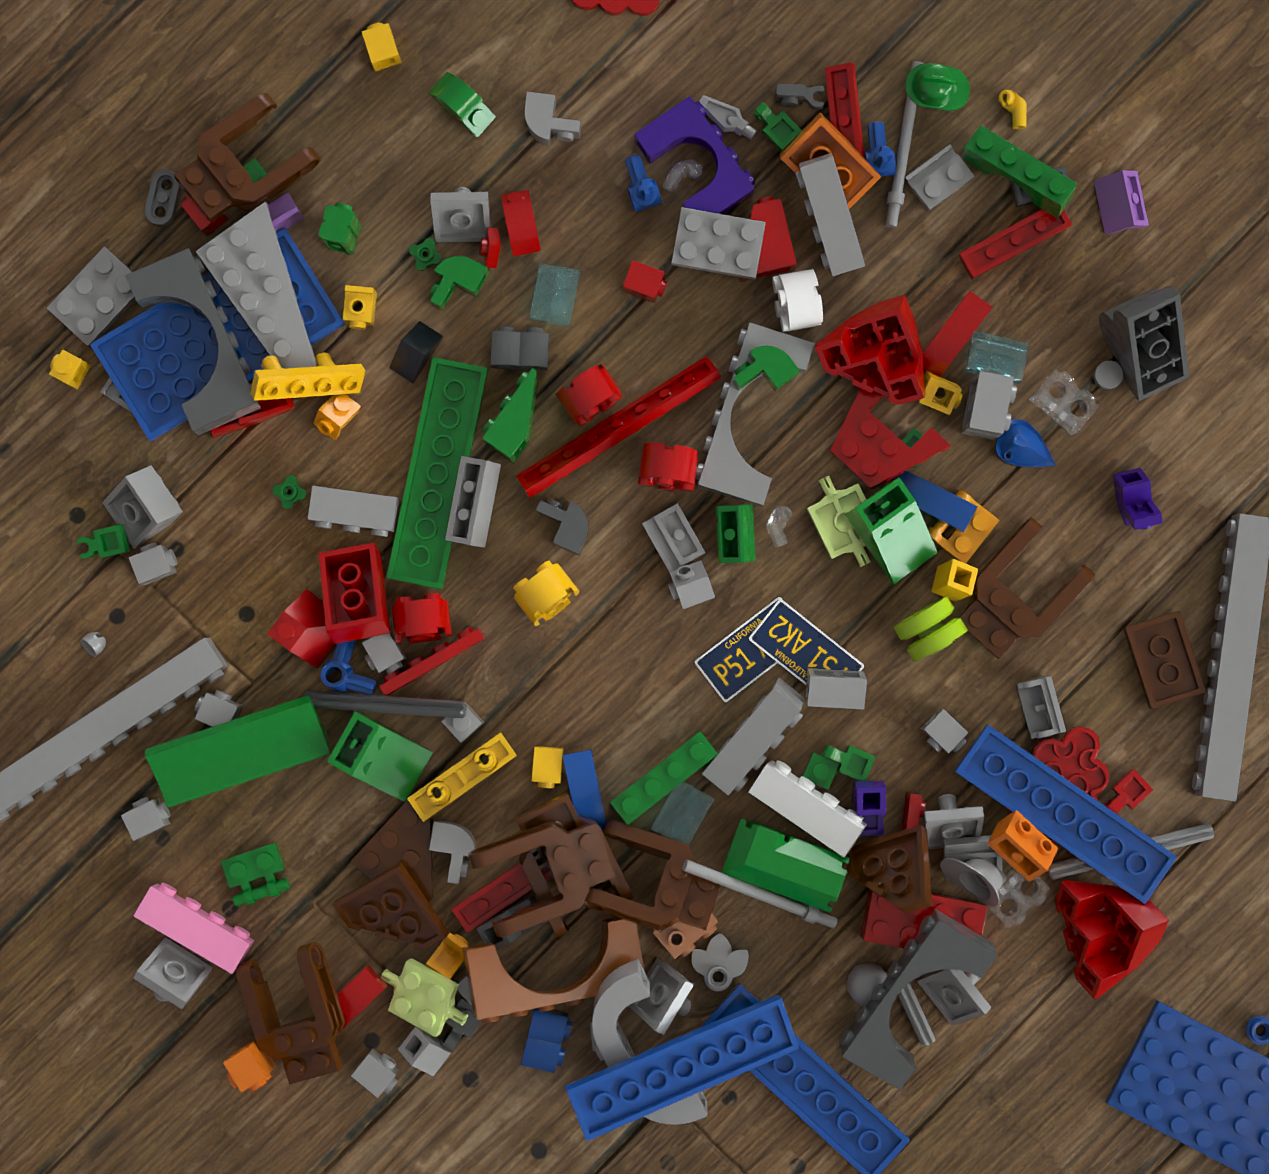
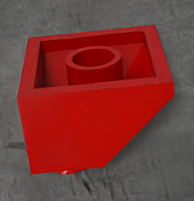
(303, 629)

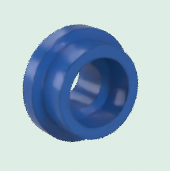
(1263, 1038)

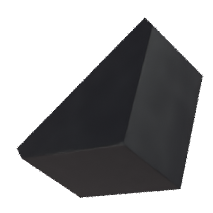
(415, 351)

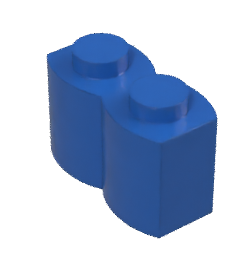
(545, 1040)

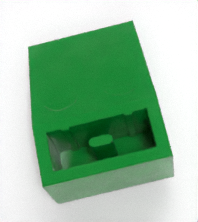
(513, 426)
(893, 530)
(379, 756)

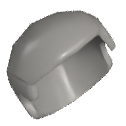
(863, 980)

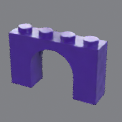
(688, 124)

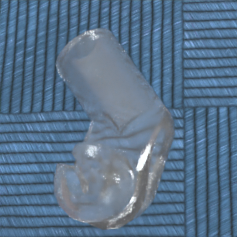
(681, 170)
(776, 524)

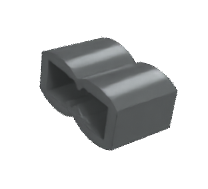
(519, 349)

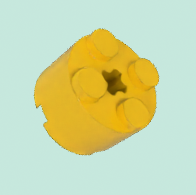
(545, 592)

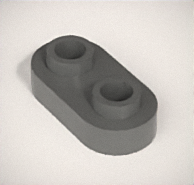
(162, 199)

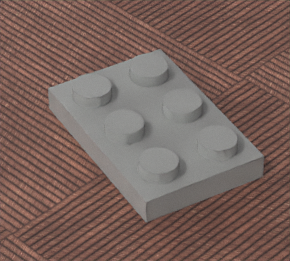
(718, 243)
(94, 297)

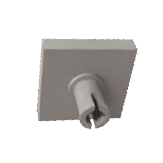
(460, 215)
(951, 822)
(172, 973)
(954, 994)
(666, 997)

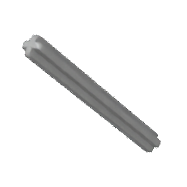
(1168, 841)

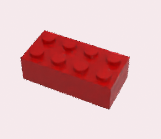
(892, 927)

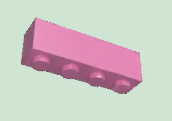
(194, 927)

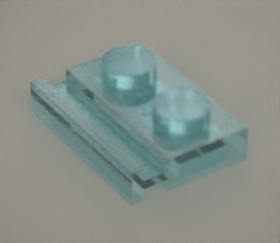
(554, 295)
(997, 356)
(682, 813)

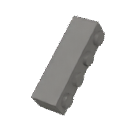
(831, 213)

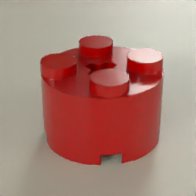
(589, 393)
(668, 467)
(421, 619)

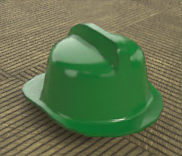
(937, 87)

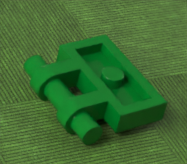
(254, 865)

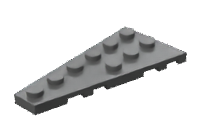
(257, 281)

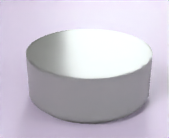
(1108, 375)

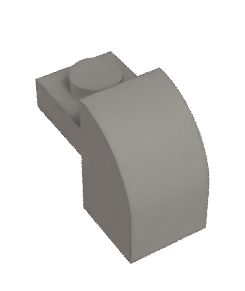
(541, 120)
(456, 840)

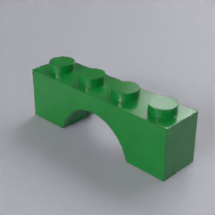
(1042, 183)
(663, 777)

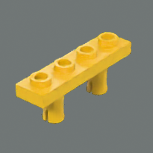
(322, 380)
(462, 777)

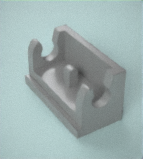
(835, 688)
(1040, 707)

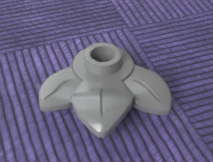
(719, 958)

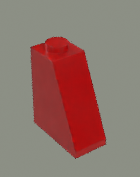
(776, 247)

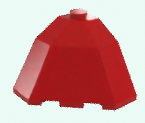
(878, 351)
(1107, 932)

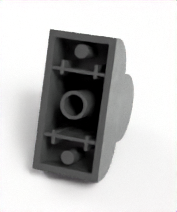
(1148, 340)

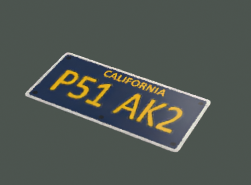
(799, 643)
(736, 660)

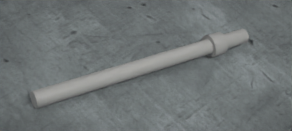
(895, 196)
(807, 912)

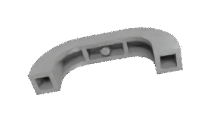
(617, 991)

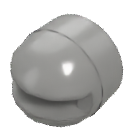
(93, 643)

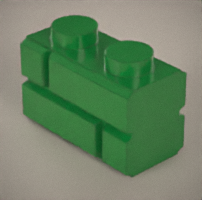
(340, 228)
(735, 533)

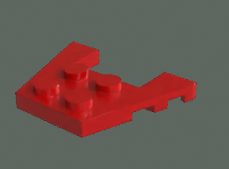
(876, 451)

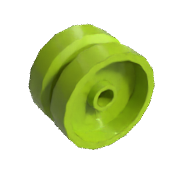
(930, 629)

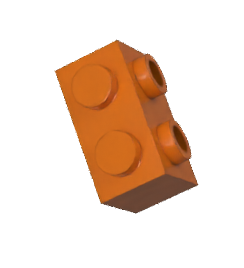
(1022, 846)
(249, 1067)

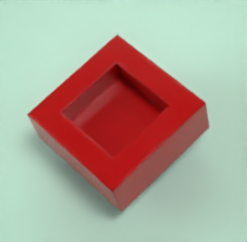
(490, 247)

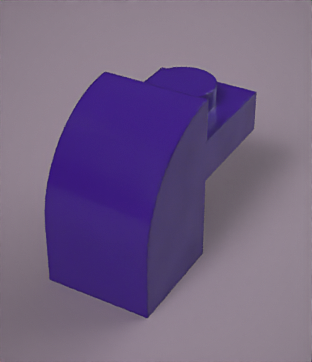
(1135, 499)
(870, 803)

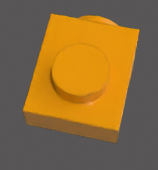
(336, 415)
(448, 955)

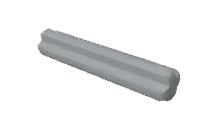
(916, 1015)

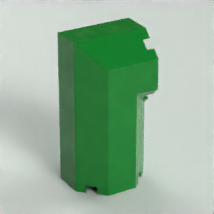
(785, 865)

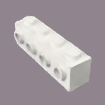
(807, 807)

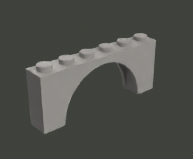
(724, 467)

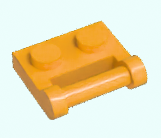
(964, 544)

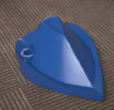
(1023, 446)

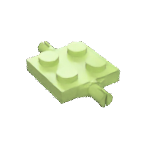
(832, 524)
(423, 997)

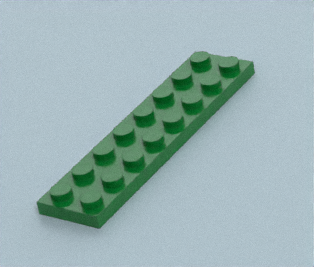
(443, 436)

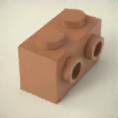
(681, 936)

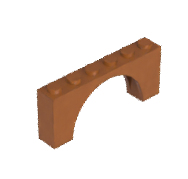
(497, 994)

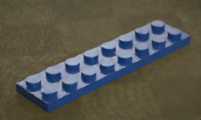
(1065, 814)
(682, 1067)
(824, 1099)

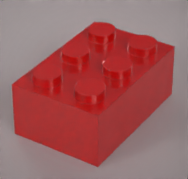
(354, 593)

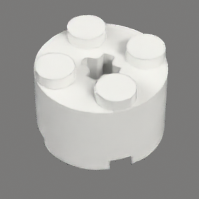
(798, 300)

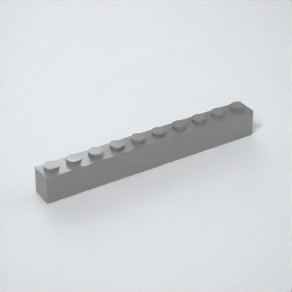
(1233, 657)
(109, 724)

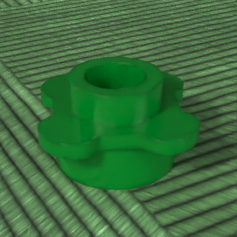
(424, 262)
(297, 492)

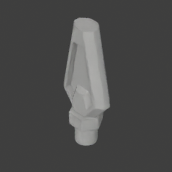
(727, 117)

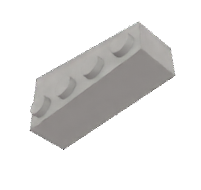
(754, 737)

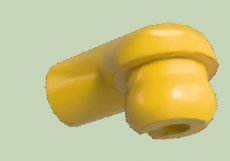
(1016, 106)

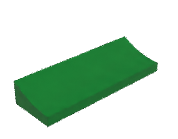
(238, 751)

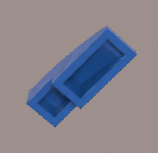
(939, 502)
(584, 786)

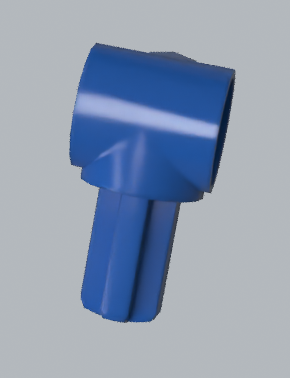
(879, 155)
(643, 190)
(349, 680)

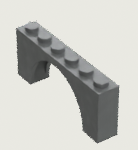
(181, 281)
(937, 946)

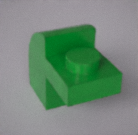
(463, 103)
(460, 273)
(771, 363)

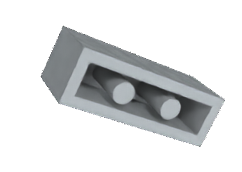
(473, 501)
(353, 510)

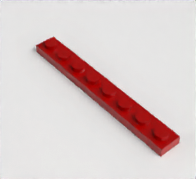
(618, 426)

